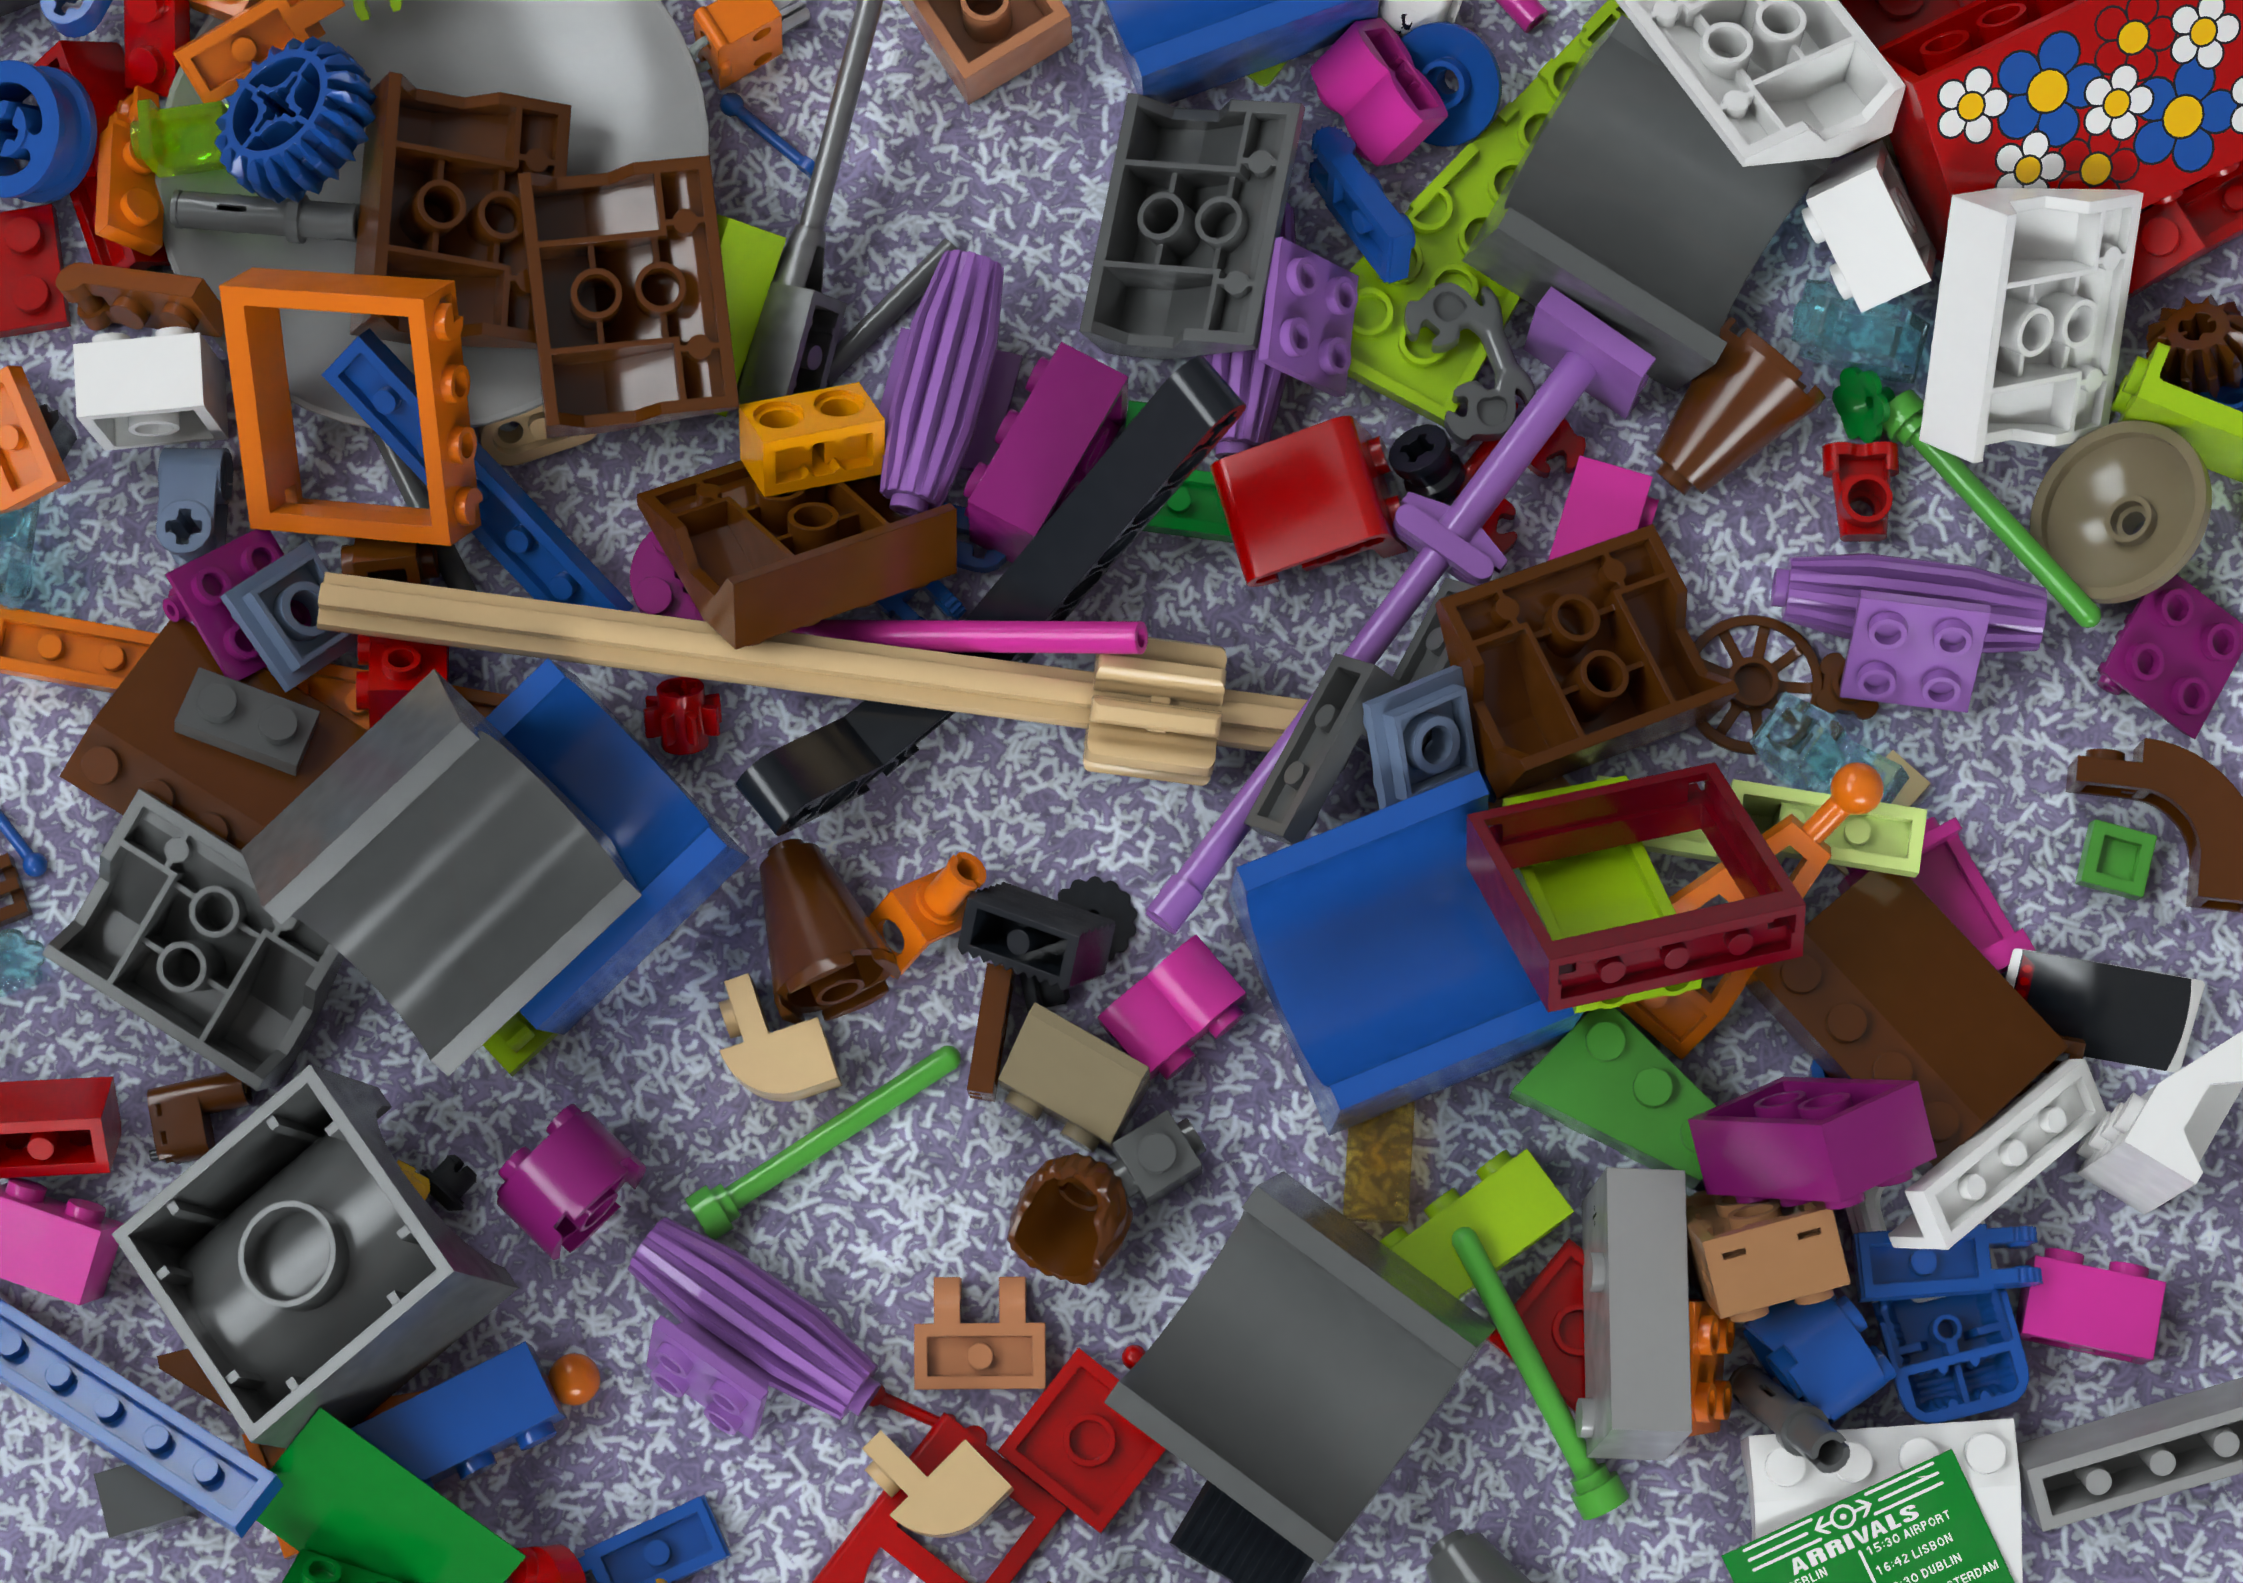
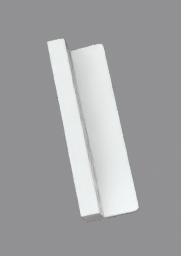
(2001, 1158)

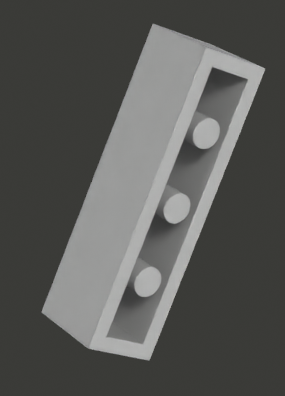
(2133, 1456)

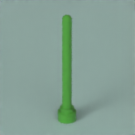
(1905, 426)
(721, 1205)
(1594, 1486)

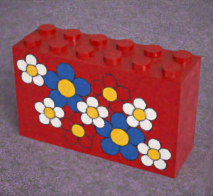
(2068, 99)

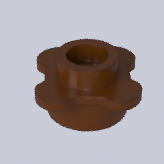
(1829, 697)

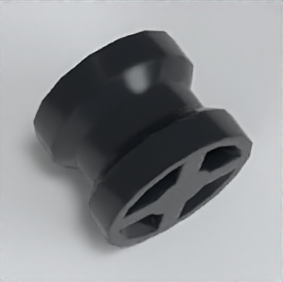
(1427, 463)

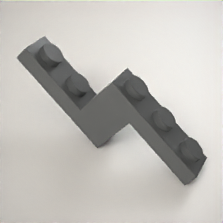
(1333, 727)

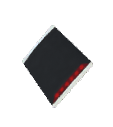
(2115, 1009)

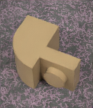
(779, 1063)
(945, 1502)

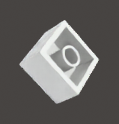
(1869, 228)
(150, 389)

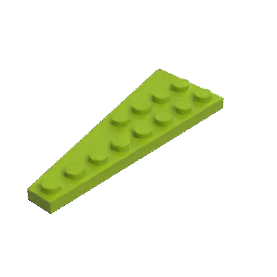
(1445, 225)

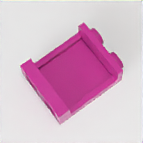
(1960, 893)

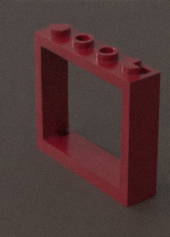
(1651, 952)

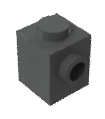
(1158, 1157)

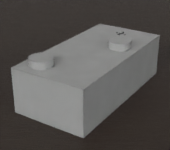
(1635, 1316)

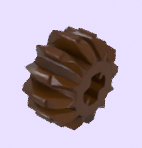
(2203, 344)

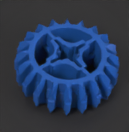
(295, 120)

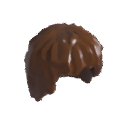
(1070, 1218)

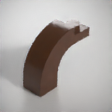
(2192, 796)

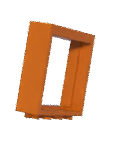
(265, 410)

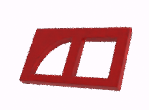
(880, 1530)

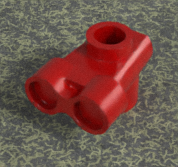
(1863, 475)

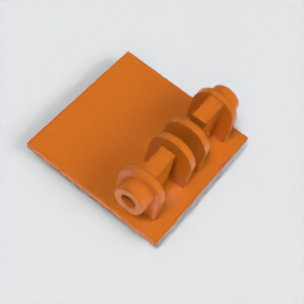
(1708, 1343)

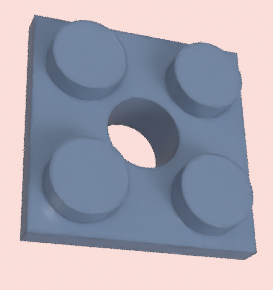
(265, 616)
(1397, 729)

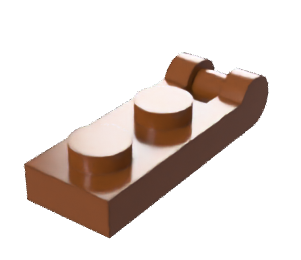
(140, 298)

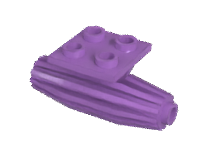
(1301, 335)
(946, 384)
(1910, 622)
(742, 1334)

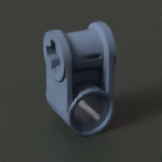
(193, 495)

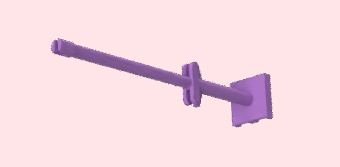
(1449, 538)

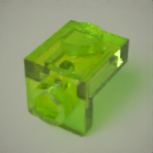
(177, 138)

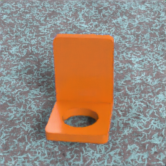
(930, 906)

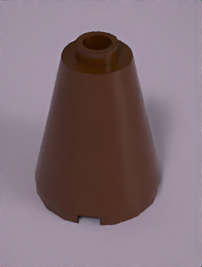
(1732, 412)
(819, 937)

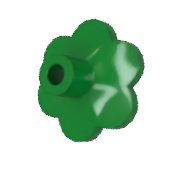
(1862, 403)

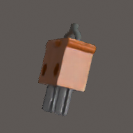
(742, 35)

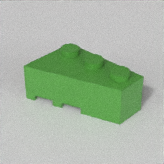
(1618, 1092)

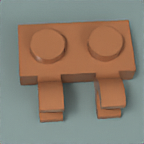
(980, 1354)

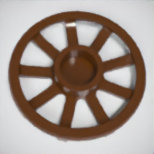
(1755, 676)

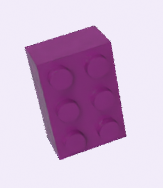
(1045, 449)
(1813, 1140)

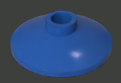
(1474, 105)

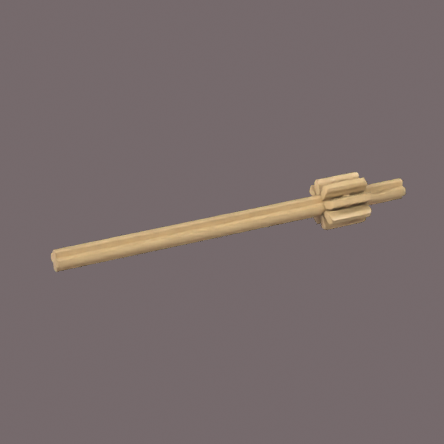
(1140, 712)

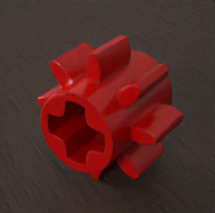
(682, 715)

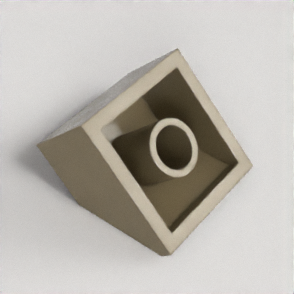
(1073, 1080)

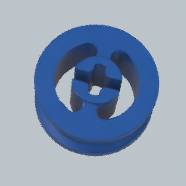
(53, 137)

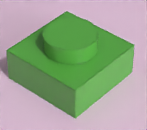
(2116, 859)

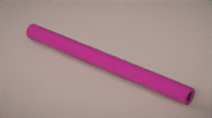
(992, 636)

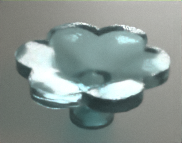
(19, 961)

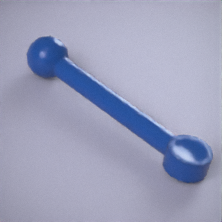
(733, 105)
(34, 863)

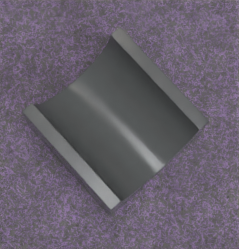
(1637, 209)
(442, 870)
(308, 1262)
(1301, 1366)

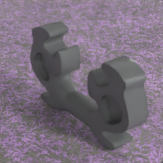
(1447, 312)

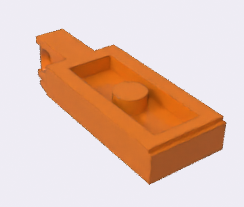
(228, 49)
(127, 194)

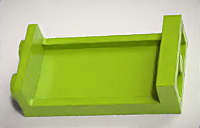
(2204, 423)
(1597, 893)

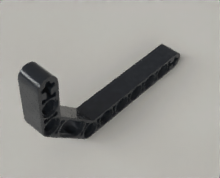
(1041, 585)

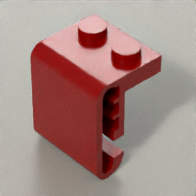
(1308, 499)

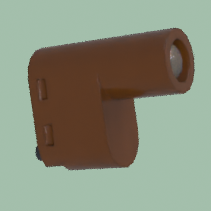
(183, 1111)

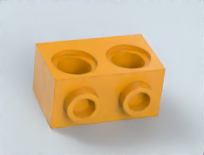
(811, 439)

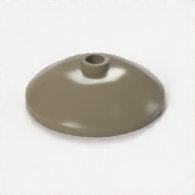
(2108, 487)

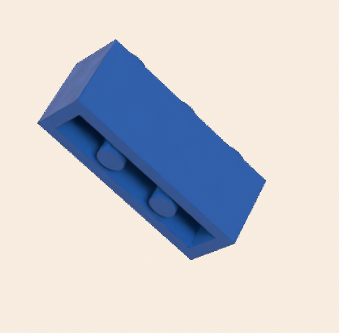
(469, 1418)

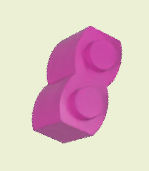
(1378, 92)
(1174, 1009)

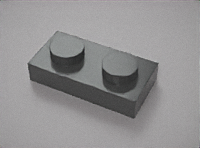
(247, 721)

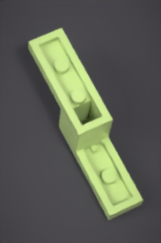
(1878, 841)

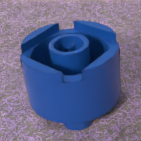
(1820, 1354)

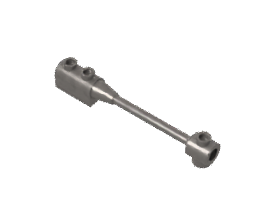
(798, 321)

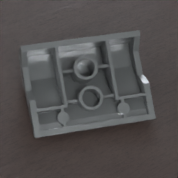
(1190, 227)
(192, 949)

